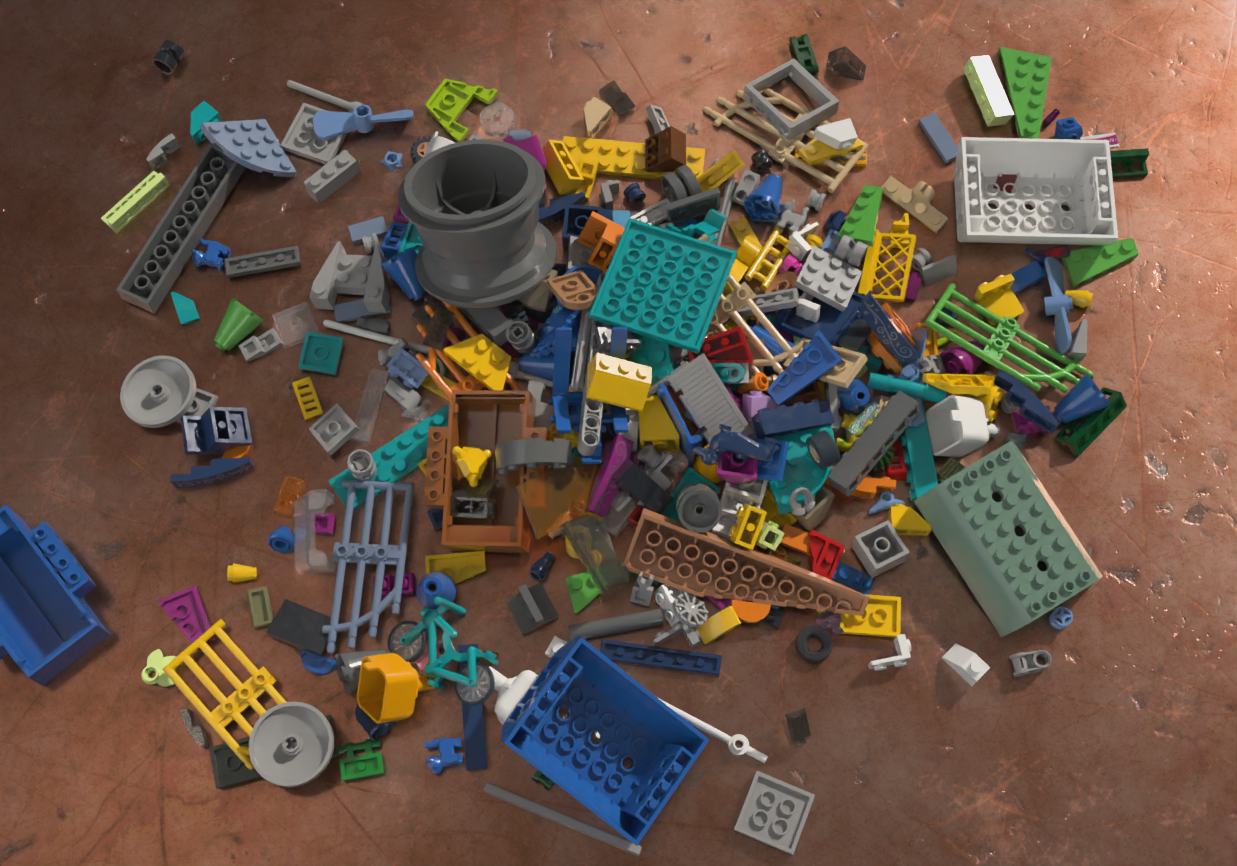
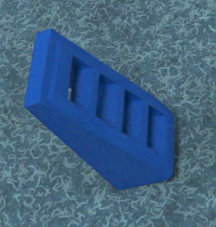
(390, 249)

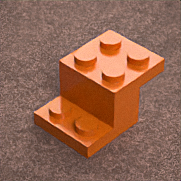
(602, 237)
(880, 349)

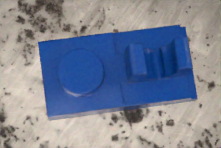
(852, 578)

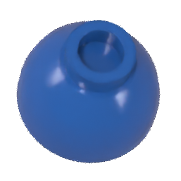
(281, 540)

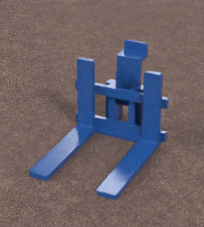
(562, 398)

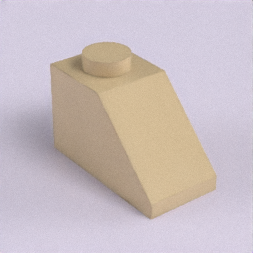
(595, 116)

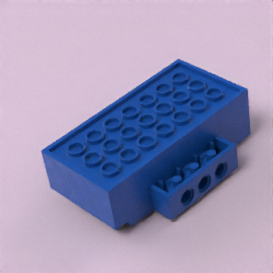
(41, 600)

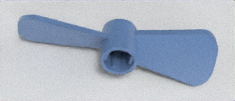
(331, 124)
(1058, 305)
(912, 371)

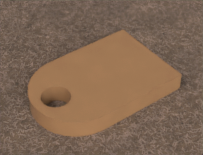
(574, 290)

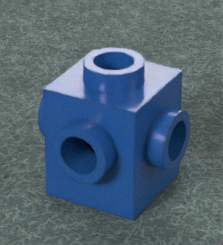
(1068, 129)

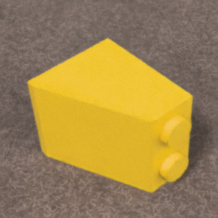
(657, 427)

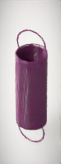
(1051, 117)

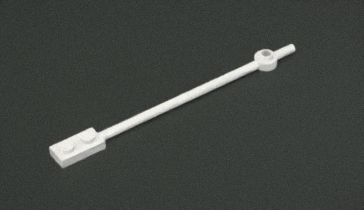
(557, 643)

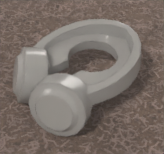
(809, 502)

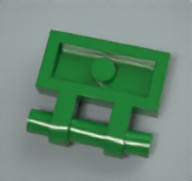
(361, 766)

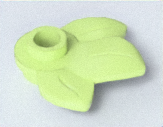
(156, 663)

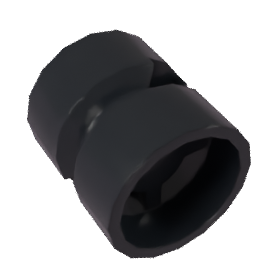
(168, 57)

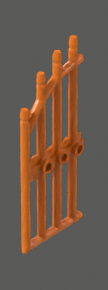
(429, 365)

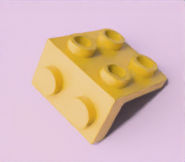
(999, 298)

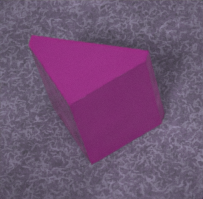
(735, 469)

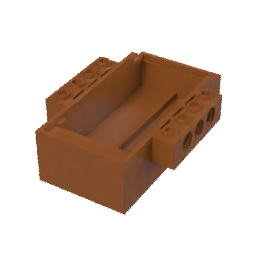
(481, 422)

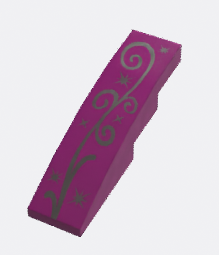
(604, 484)

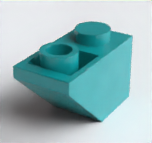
(202, 114)

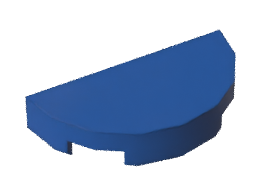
(316, 664)

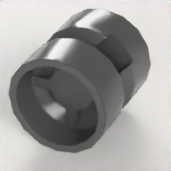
(521, 337)

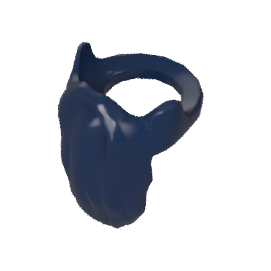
(370, 726)

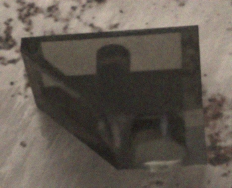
(846, 64)
(796, 727)

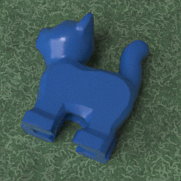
(213, 254)
(447, 754)

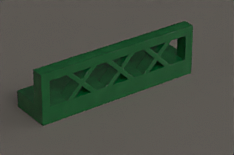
(1129, 157)
(1095, 423)

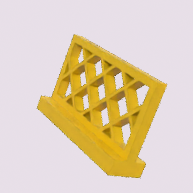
(872, 261)

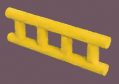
(760, 260)

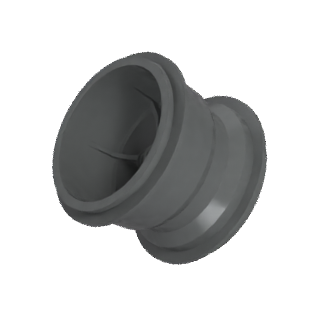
(478, 223)

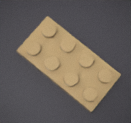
(845, 371)

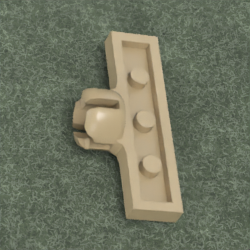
(915, 202)

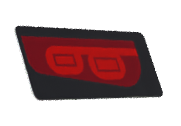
(1057, 252)

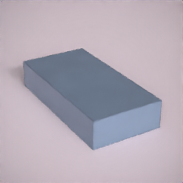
(367, 228)

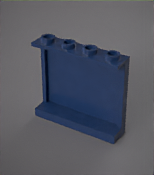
(832, 322)

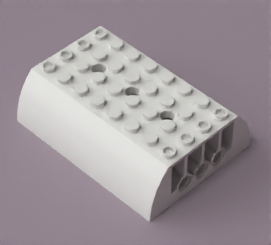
(1047, 177)

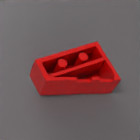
(726, 347)

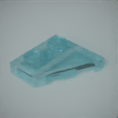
(869, 413)

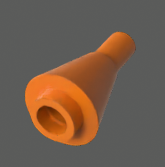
(757, 382)

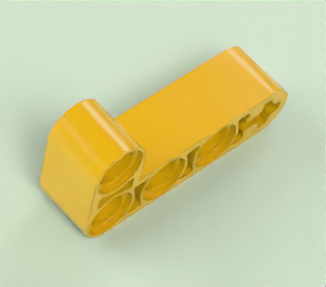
(744, 258)

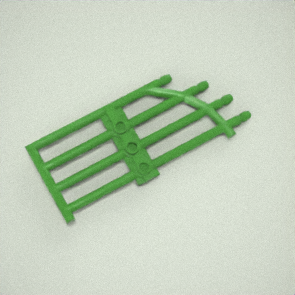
(1000, 340)

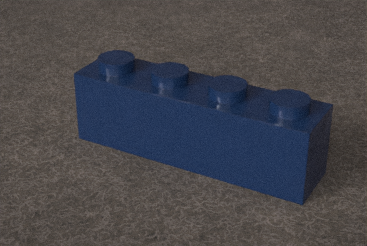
(791, 419)

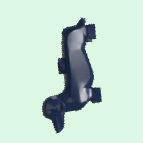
(736, 443)

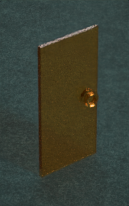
(558, 495)

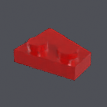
(823, 554)

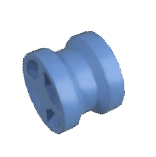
(1063, 614)

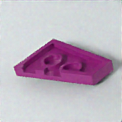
(188, 613)

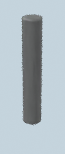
(616, 624)

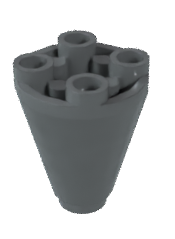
(350, 667)

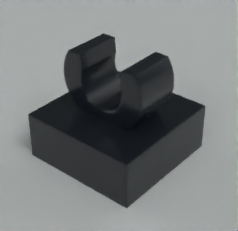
(774, 616)

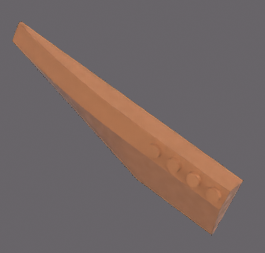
(722, 569)

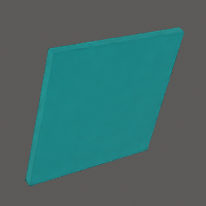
(663, 285)

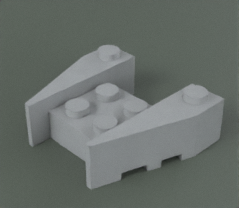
(352, 276)

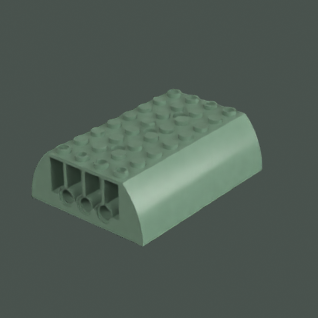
(988, 552)

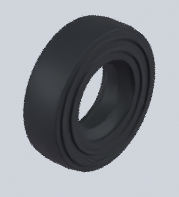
(805, 652)

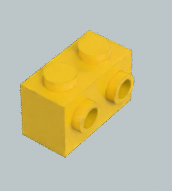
(747, 525)

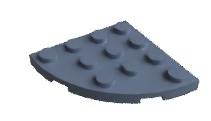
(250, 145)

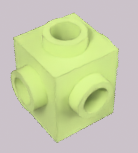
(769, 535)

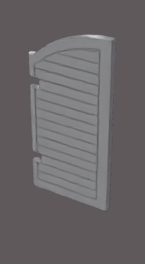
(707, 398)

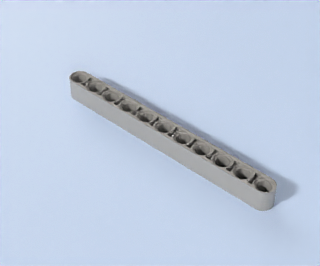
(588, 416)

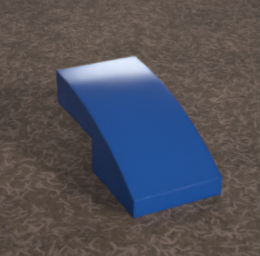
(1027, 276)

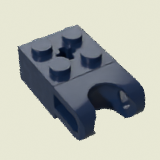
(576, 218)

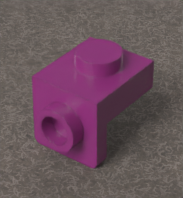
(912, 286)

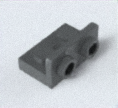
(603, 338)

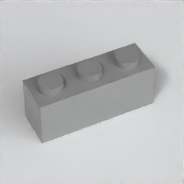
(331, 176)

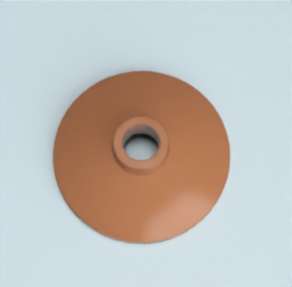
(782, 282)

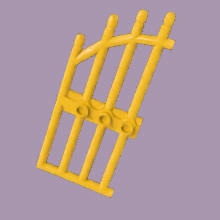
(238, 701)

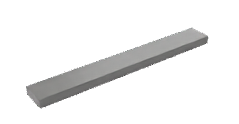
(562, 819)

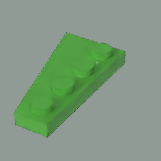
(863, 216)
(1098, 259)

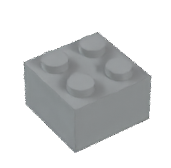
(880, 549)

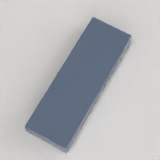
(939, 137)
(352, 310)

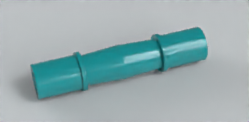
(910, 388)

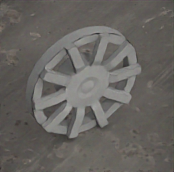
(690, 610)

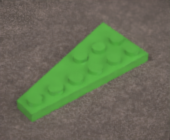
(1027, 86)

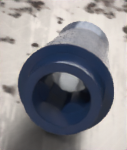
(541, 567)

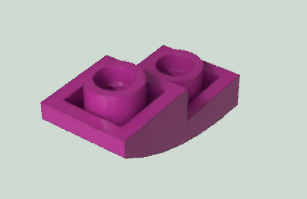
(408, 585)

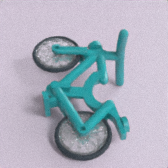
(408, 639)

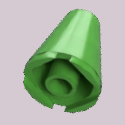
(235, 325)

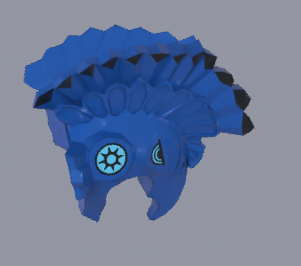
(560, 317)

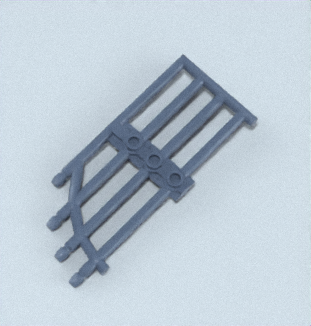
(365, 553)

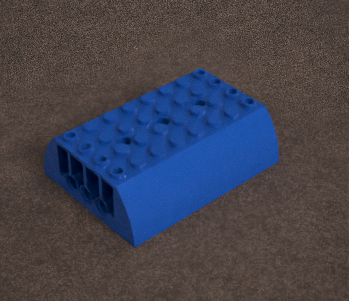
(629, 725)

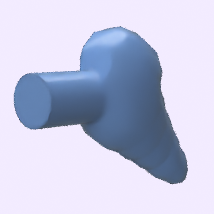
(885, 502)

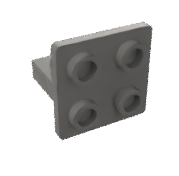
(531, 608)

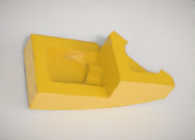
(901, 227)

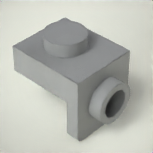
(607, 189)

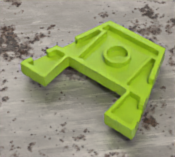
(450, 102)

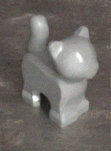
(789, 219)
(386, 355)

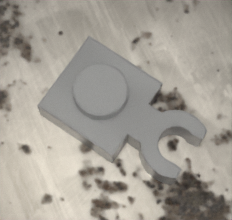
(932, 364)
(642, 590)

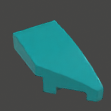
(185, 308)

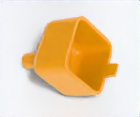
(389, 687)

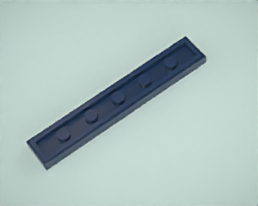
(661, 657)
(473, 727)

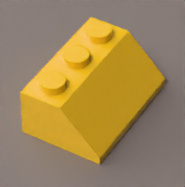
(618, 382)

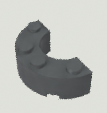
(532, 453)

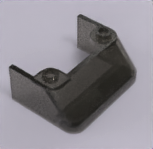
(596, 555)

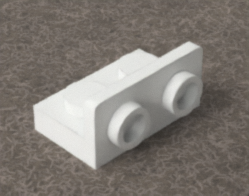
(665, 596)

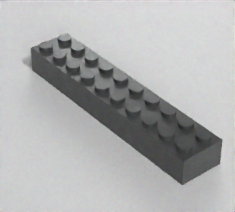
(180, 229)

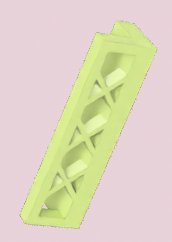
(135, 201)

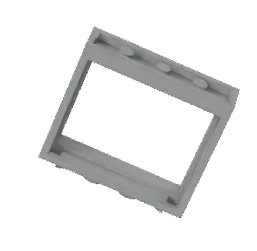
(827, 101)

